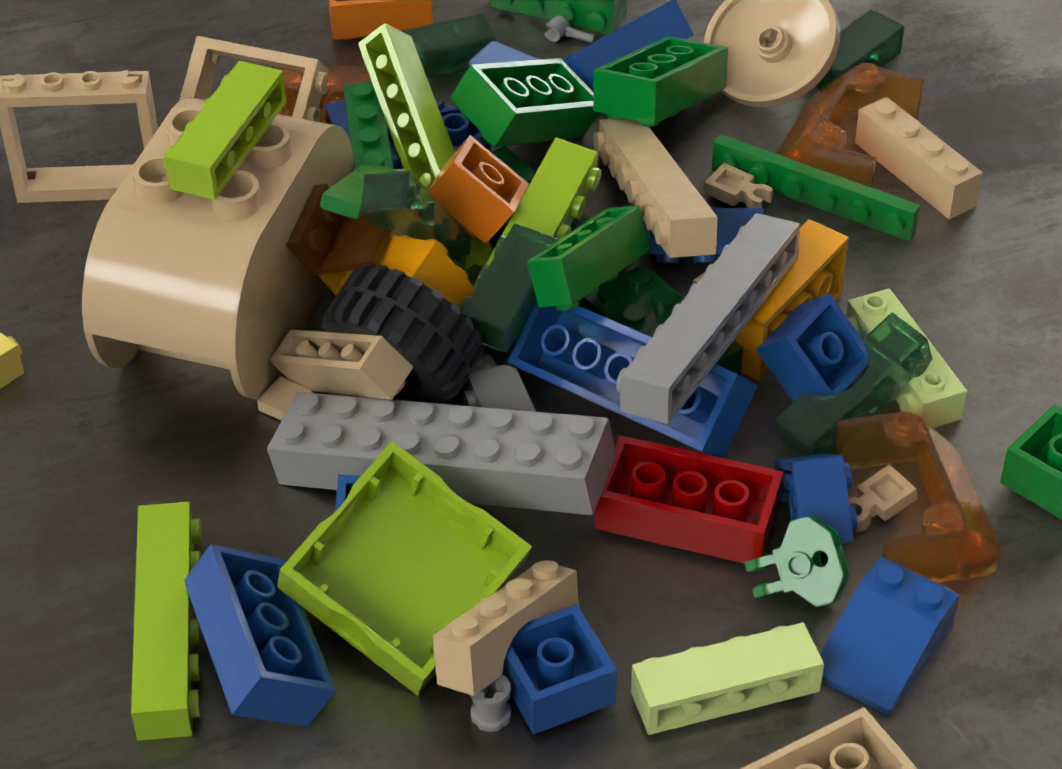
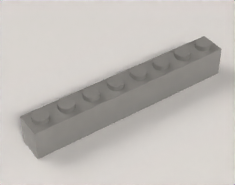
(708, 319)

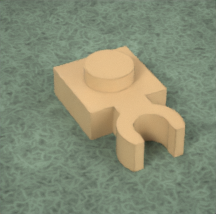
(735, 185)
(883, 496)

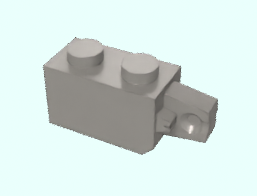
(496, 387)

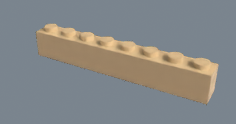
(654, 181)

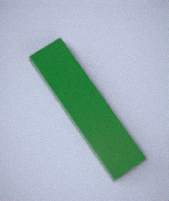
(347, 194)

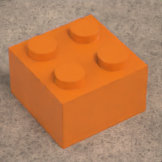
(478, 189)

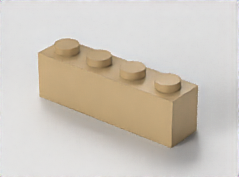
(918, 158)
(342, 363)

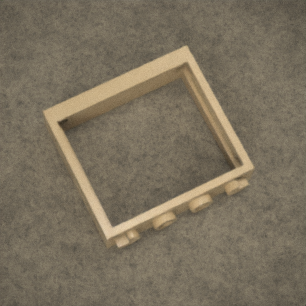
(207, 55)
(57, 89)

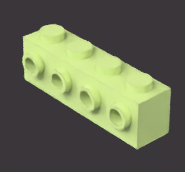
(934, 395)
(726, 678)

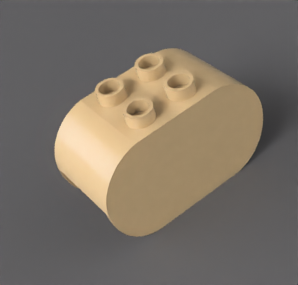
(208, 273)

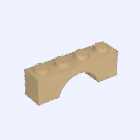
(475, 645)

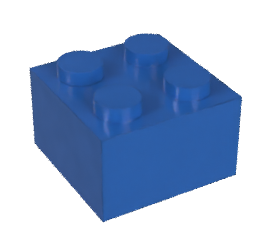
(815, 350)
(559, 670)

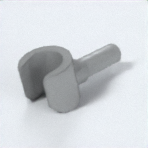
(559, 27)

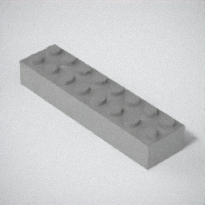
(477, 451)

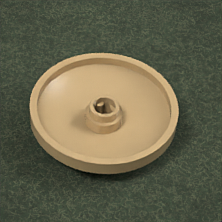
(774, 47)

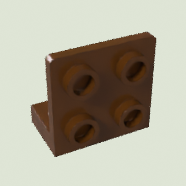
(334, 242)

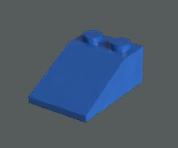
(887, 635)

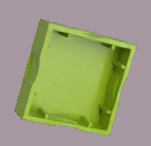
(401, 564)

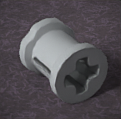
(490, 706)

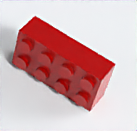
(689, 500)

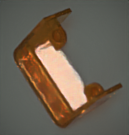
(816, 134)
(956, 528)

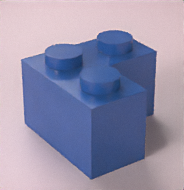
(818, 488)

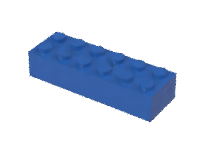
(589, 351)

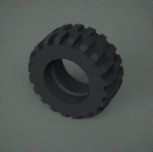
(416, 323)

